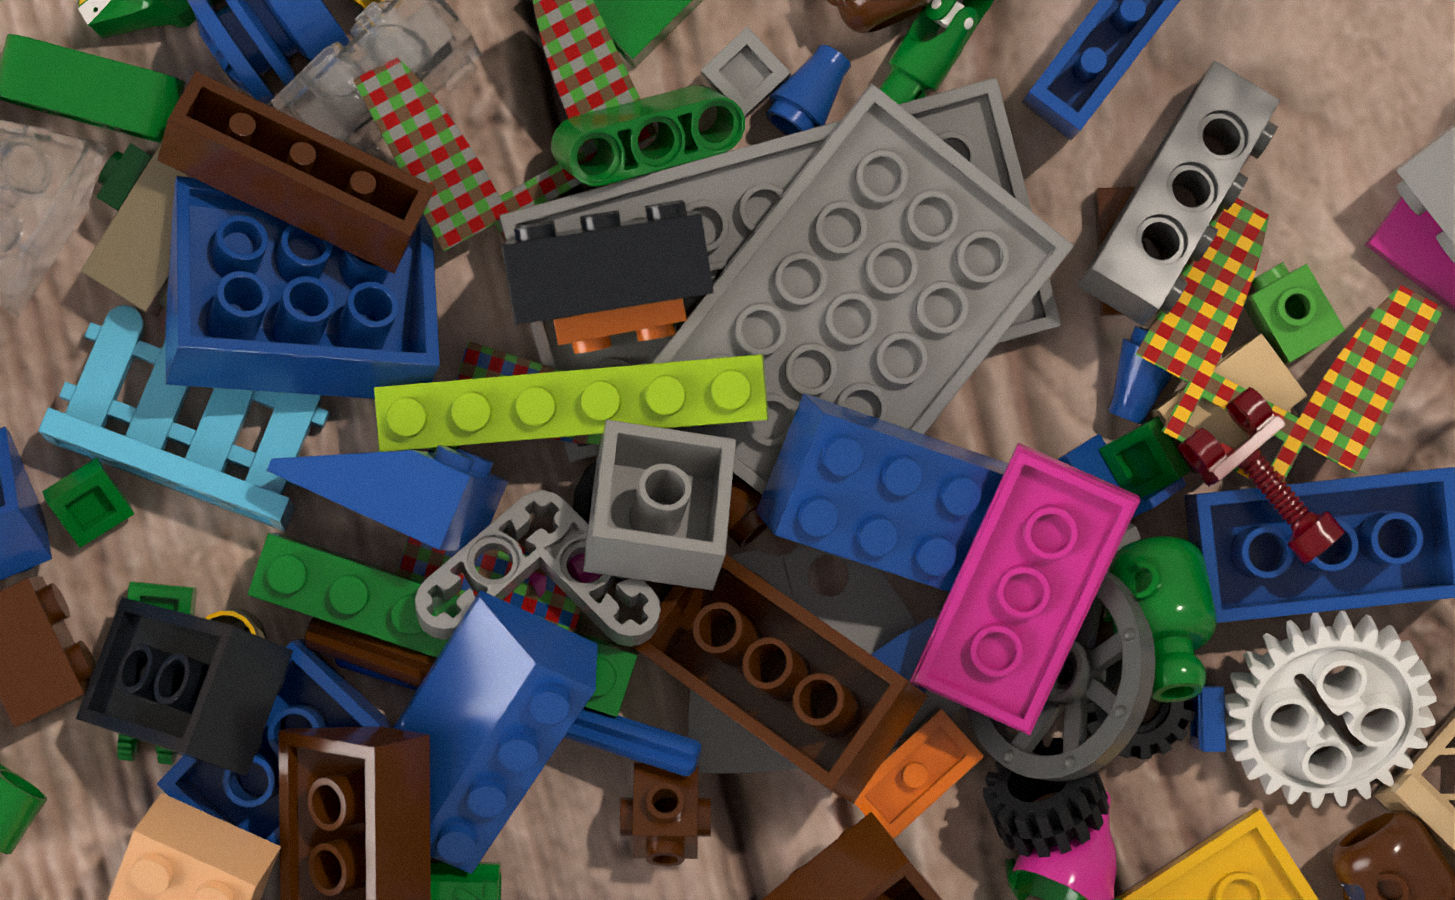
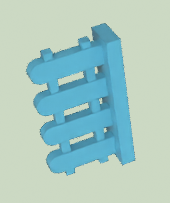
(154, 423)

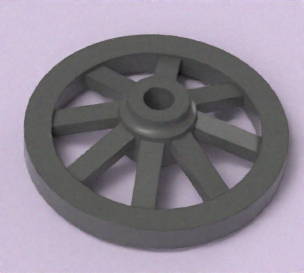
(1079, 682)

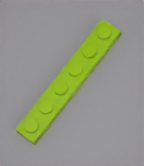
(570, 402)

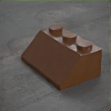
(354, 814)

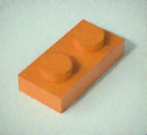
(593, 330)
(918, 772)

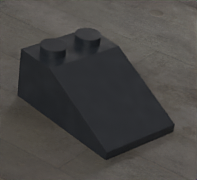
(185, 684)

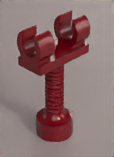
(1253, 414)

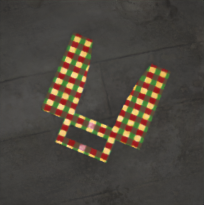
(1352, 395)

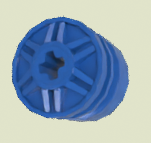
(262, 35)

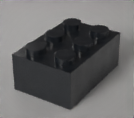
(606, 263)

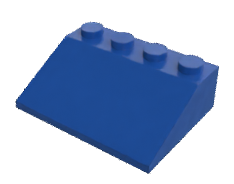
(287, 310)

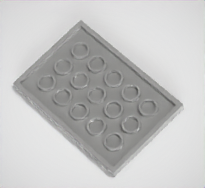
(870, 282)

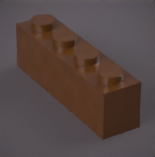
(294, 172)

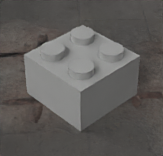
(660, 505)

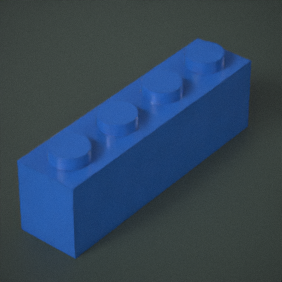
(1094, 61)

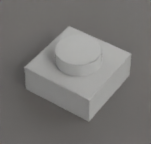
(746, 71)

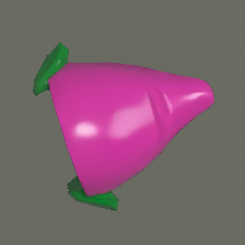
(1079, 874)

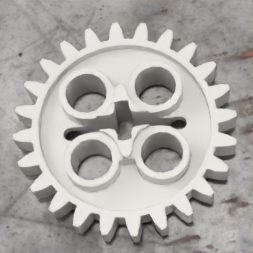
(1376, 676)

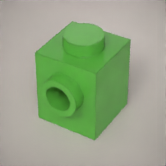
(1291, 311)

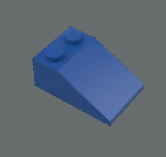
(425, 495)

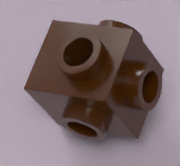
(664, 816)

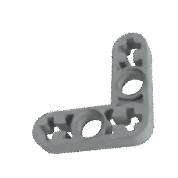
(552, 555)

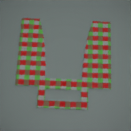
(434, 149)

